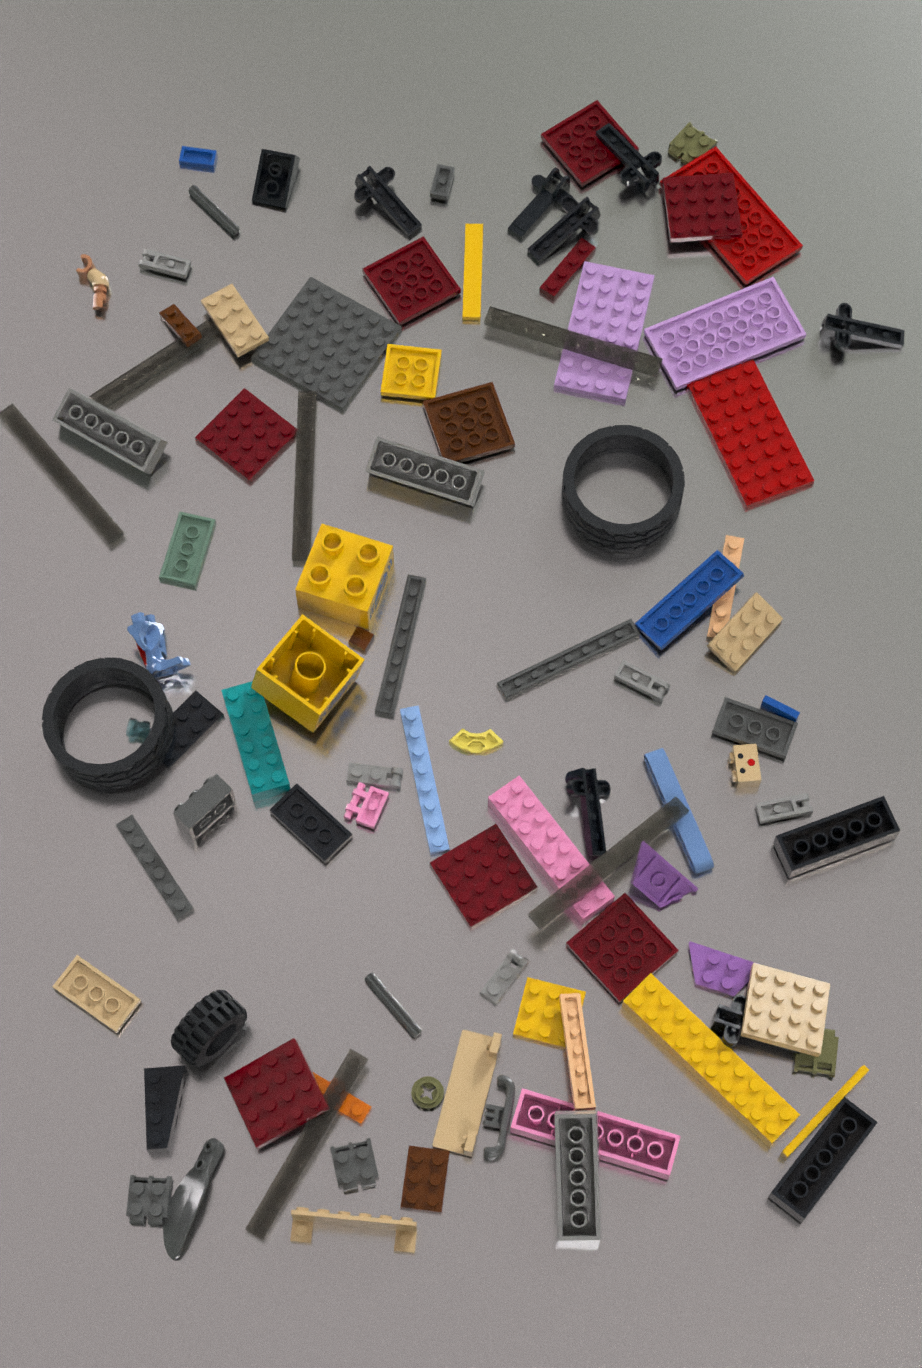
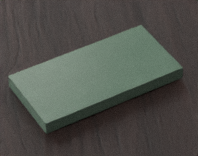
(187, 549)

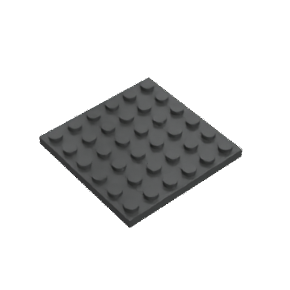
(326, 343)

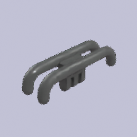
(500, 1117)

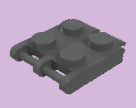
(355, 1166)
(148, 1200)

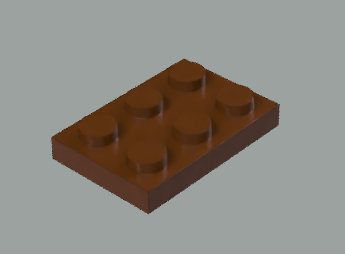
(425, 1179)

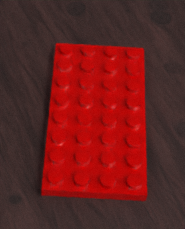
(764, 236)
(750, 434)

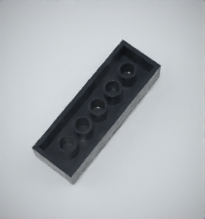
(836, 836)
(822, 1159)

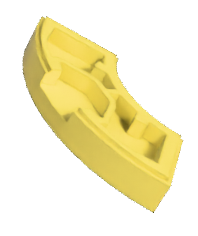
(476, 743)

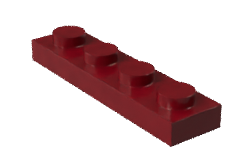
(567, 269)

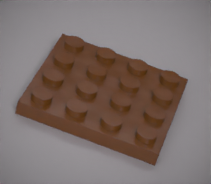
(469, 423)

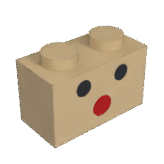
(745, 766)

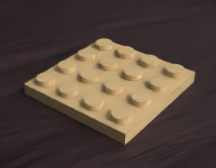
(785, 1009)

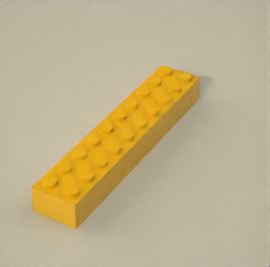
(710, 1060)

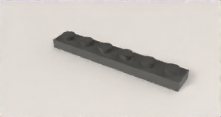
(154, 867)

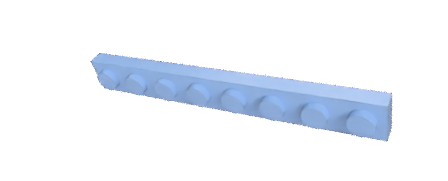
(424, 780)

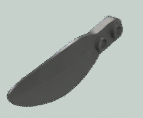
(188, 1198)

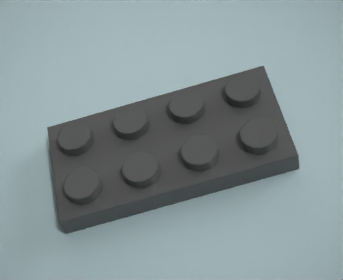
(754, 726)

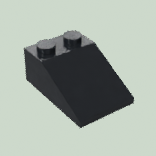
(275, 178)

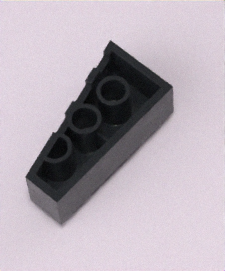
(162, 1104)

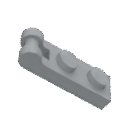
(165, 263)
(641, 680)
(374, 775)
(783, 808)
(503, 977)

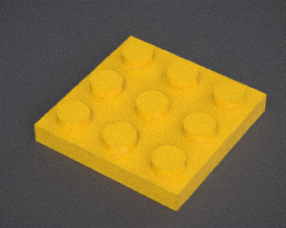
(411, 372)
(540, 1013)

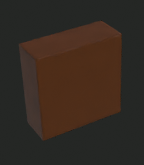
(361, 639)

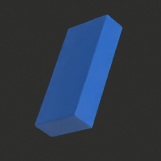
(197, 157)
(779, 709)

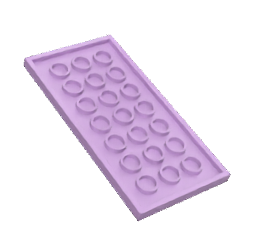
(611, 308)
(725, 333)

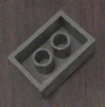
(204, 806)

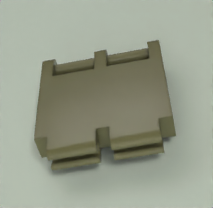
(690, 144)
(825, 1061)

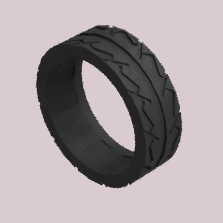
(622, 440)
(80, 682)

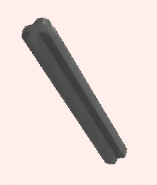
(214, 210)
(393, 1005)

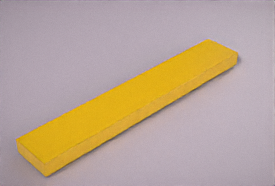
(472, 272)
(824, 1112)

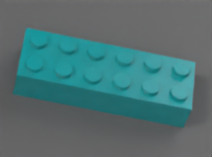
(256, 742)

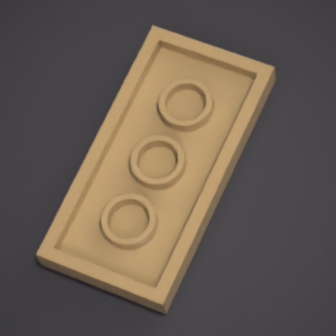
(234, 320)
(744, 632)
(96, 994)

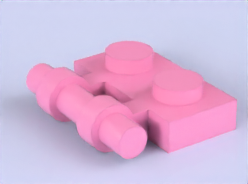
(372, 806)

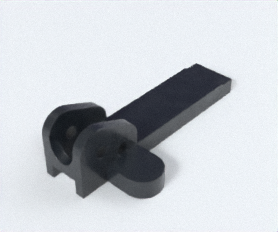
(631, 159)
(385, 198)
(541, 203)
(567, 226)
(858, 330)
(578, 785)
(726, 1019)

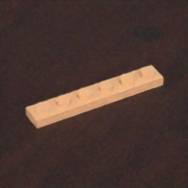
(722, 608)
(577, 1052)

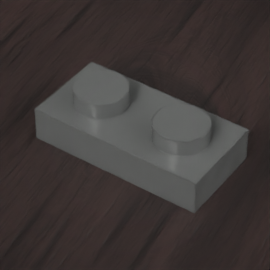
(442, 182)

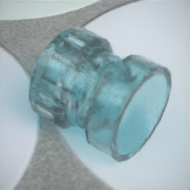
(138, 729)

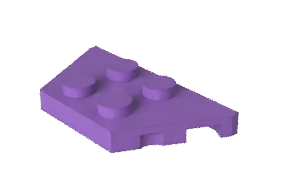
(659, 878)
(718, 970)

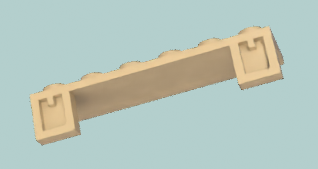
(467, 1092)
(304, 1221)

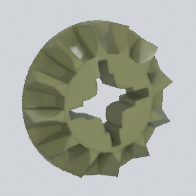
(429, 1083)

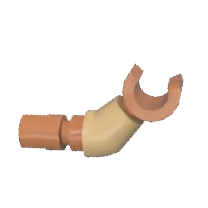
(98, 280)

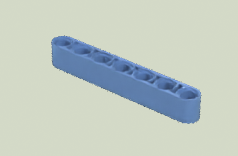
(685, 828)

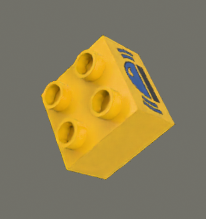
(345, 576)
(307, 673)

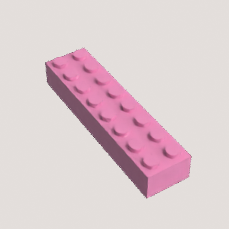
(546, 844)
(619, 1139)

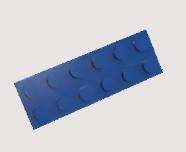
(689, 600)

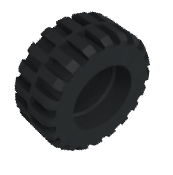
(208, 1028)

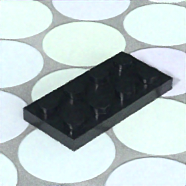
(192, 723)
(311, 823)

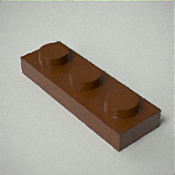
(180, 325)

